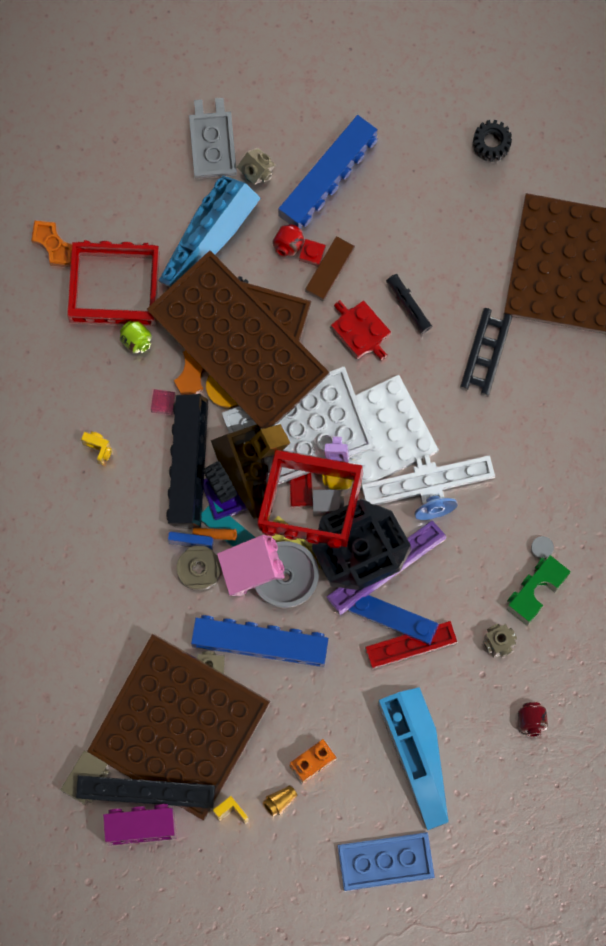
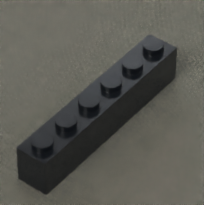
(187, 461)

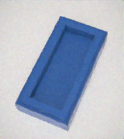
(190, 540)

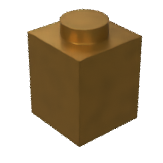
(270, 440)

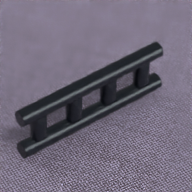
(480, 339)

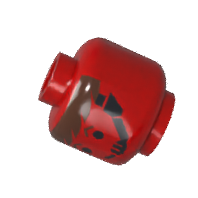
(288, 240)

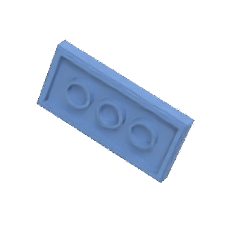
(386, 861)

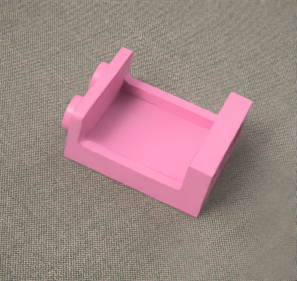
(250, 564)

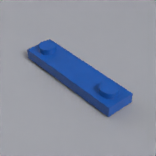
(395, 618)

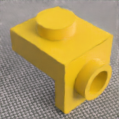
(96, 441)

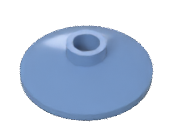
(435, 508)

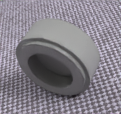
(542, 547)

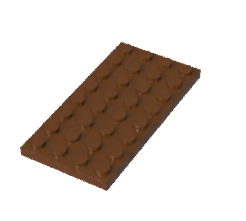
(238, 341)

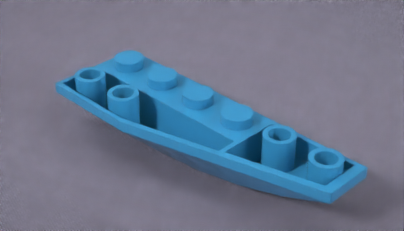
(211, 225)
(418, 752)

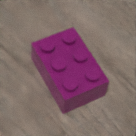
(139, 825)

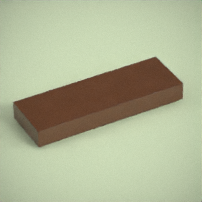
(329, 268)

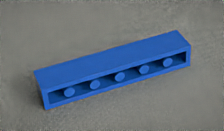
(328, 172)
(259, 641)

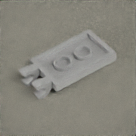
(212, 141)

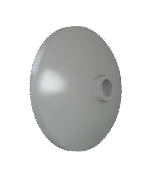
(303, 576)

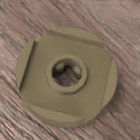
(189, 559)

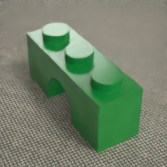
(549, 574)

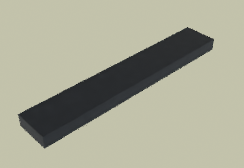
(145, 791)

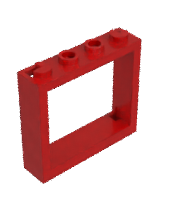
(107, 249)
(318, 466)

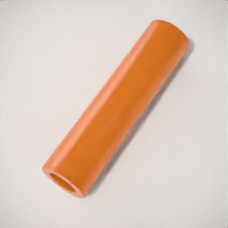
(217, 534)

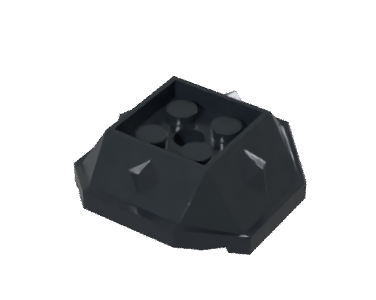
(371, 529)

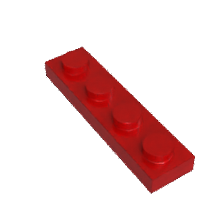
(407, 647)

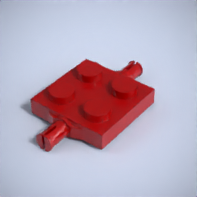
(360, 330)

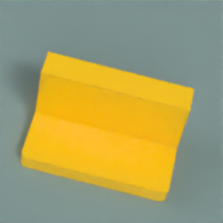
(227, 807)

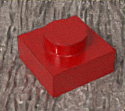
(312, 252)

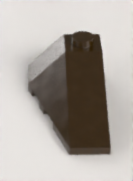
(243, 466)

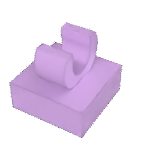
(337, 450)

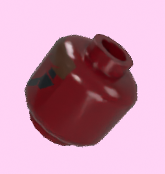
(532, 719)

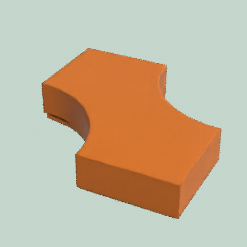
(46, 236)
(190, 379)

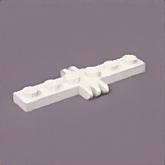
(428, 480)

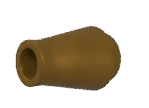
(278, 801)

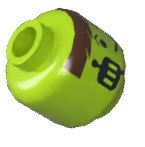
(135, 337)

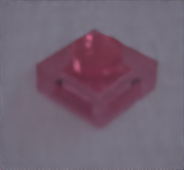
(163, 402)

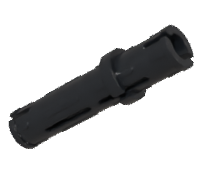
(404, 296)

